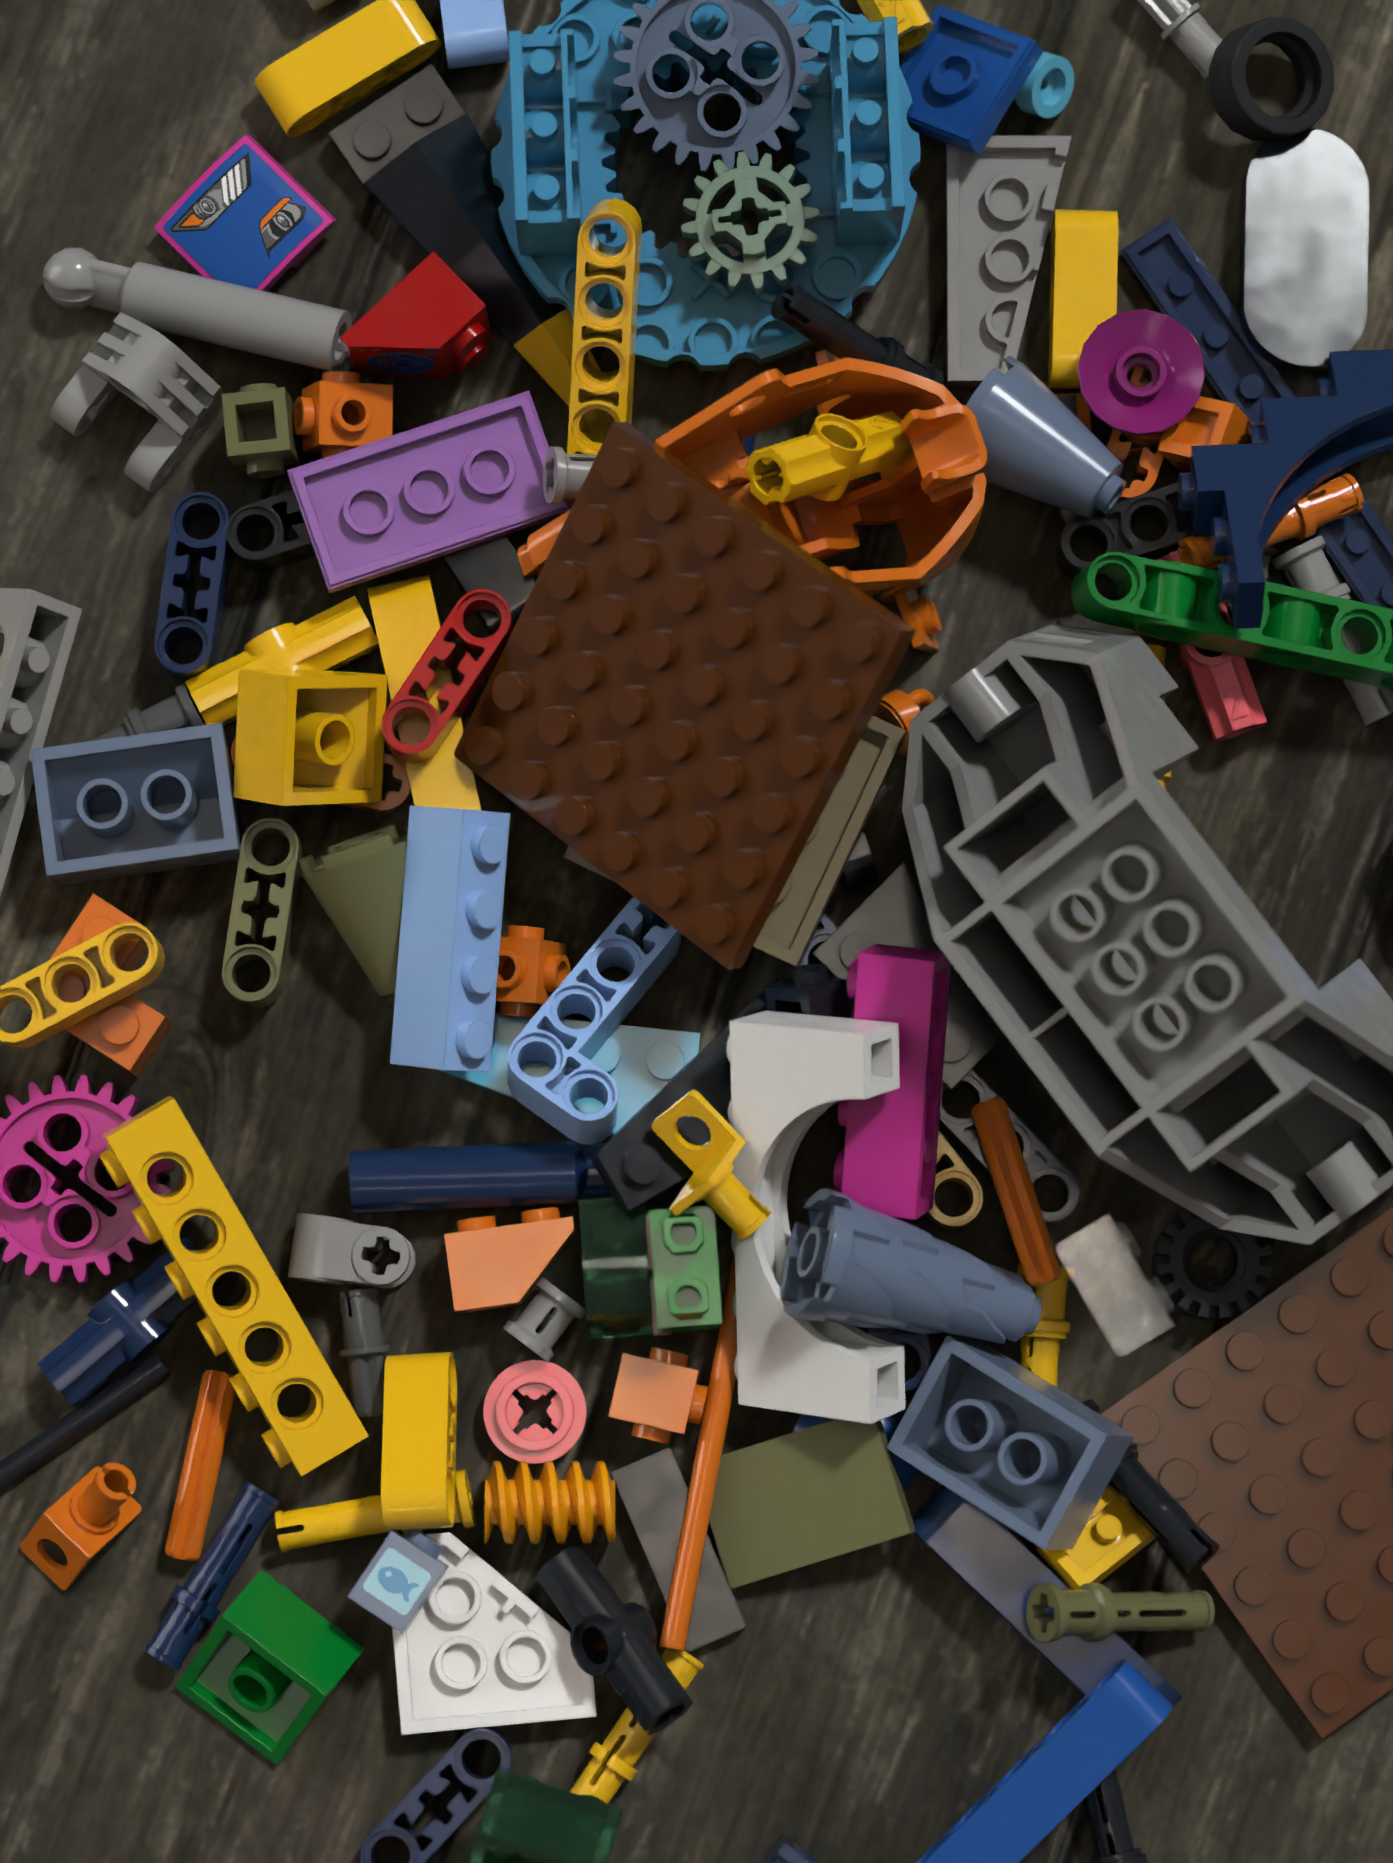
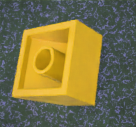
(309, 736)

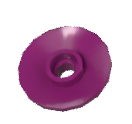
(1145, 342)

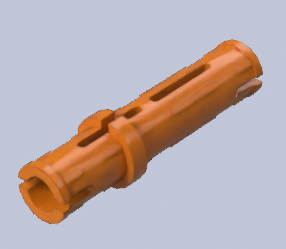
(1319, 506)

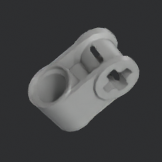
(339, 1252)

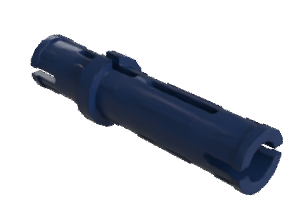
(211, 1577)

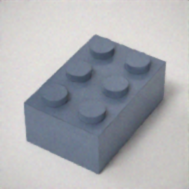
(1009, 1442)

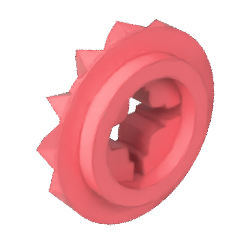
(503, 1413)

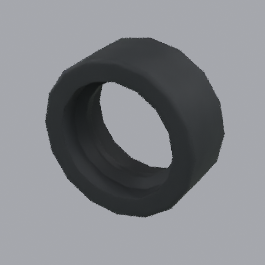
(1312, 71)

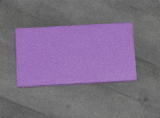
(425, 492)

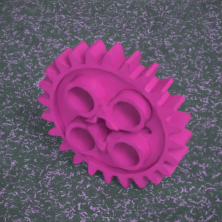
(35, 1225)

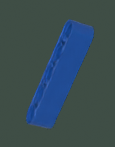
(1056, 1772)

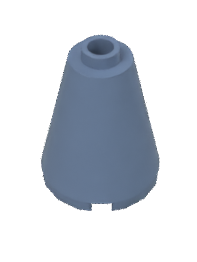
(1041, 445)

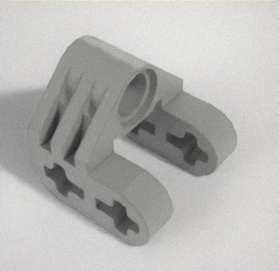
(156, 378)

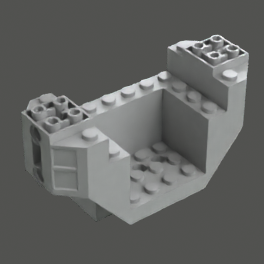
(1046, 789)

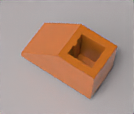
(503, 1263)

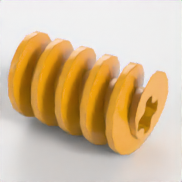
(549, 1502)

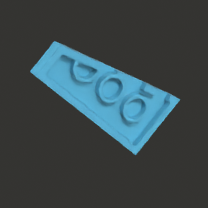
(634, 1056)

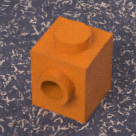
(657, 1394)

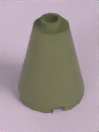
(363, 897)

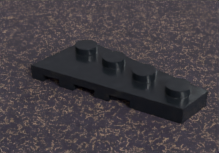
(635, 1159)

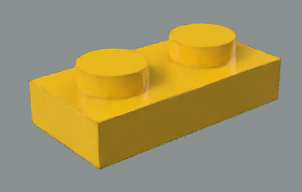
(1103, 1546)

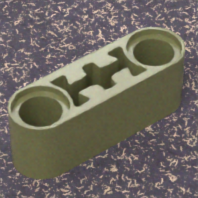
(250, 896)

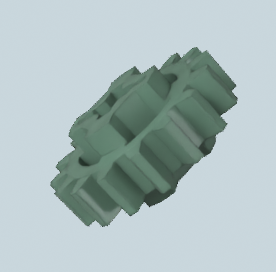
(776, 217)

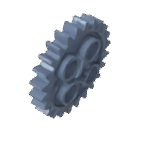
(680, 114)

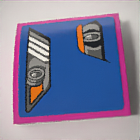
(245, 219)

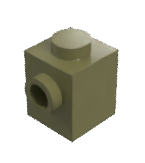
(260, 430)

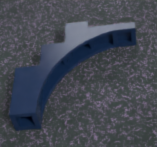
(1247, 489)

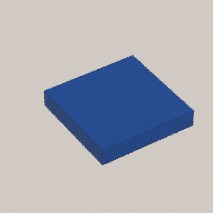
(965, 78)

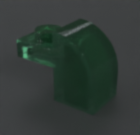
(615, 1269)

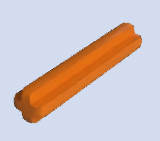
(1016, 1192)
(201, 1466)

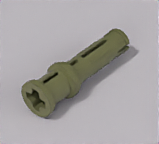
(1074, 1606)

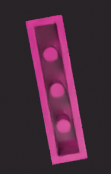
(895, 1134)

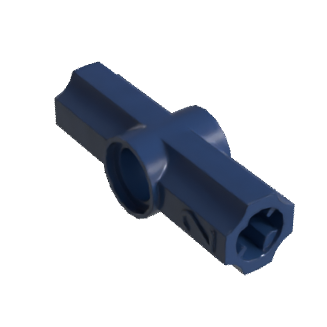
(118, 1331)

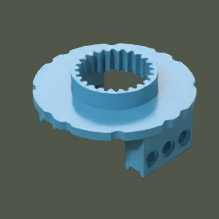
(560, 160)

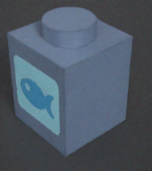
(400, 1578)

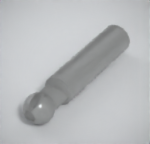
(201, 308)

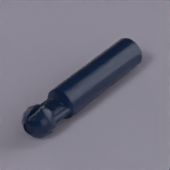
(474, 1177)

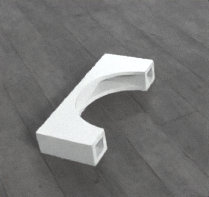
(781, 1081)

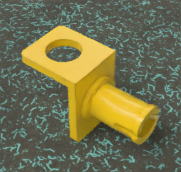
(711, 1166)

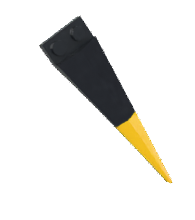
(436, 182)

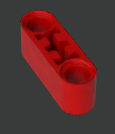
(442, 655)

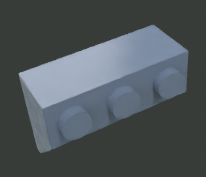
(136, 804)

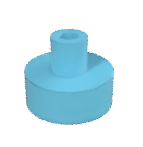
(1047, 86)

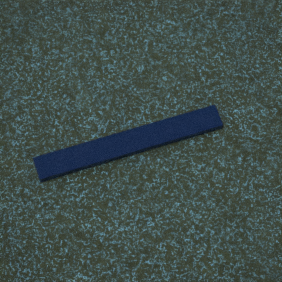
(1238, 373)

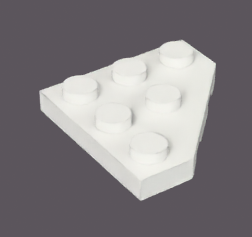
(484, 1654)

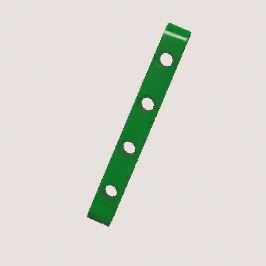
(1296, 629)

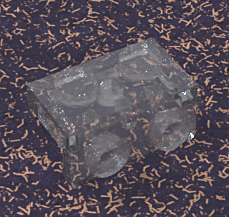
(1114, 1286)

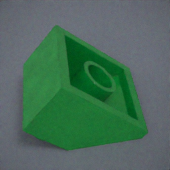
(269, 1667)

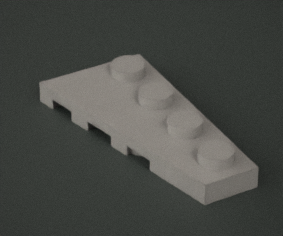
(994, 246)

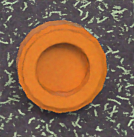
(900, 708)

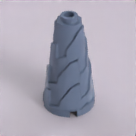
(890, 1274)

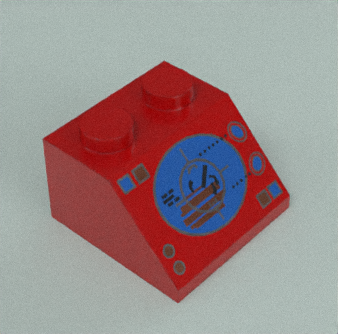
(420, 328)

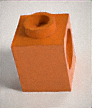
(1206, 424)

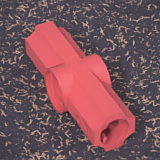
(1222, 686)

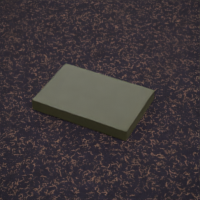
(806, 1499)

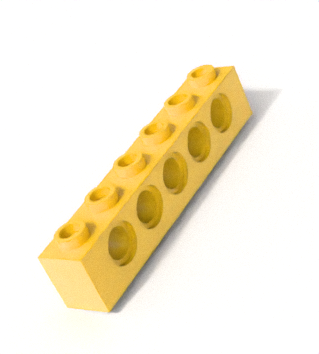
(329, 1421)

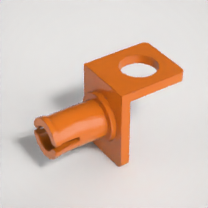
(83, 1521)

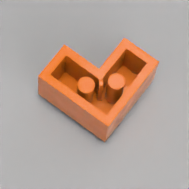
(129, 1028)

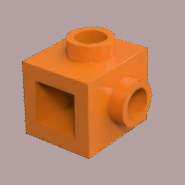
(342, 413)
(528, 970)

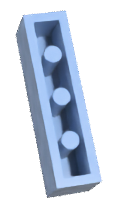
(449, 938)

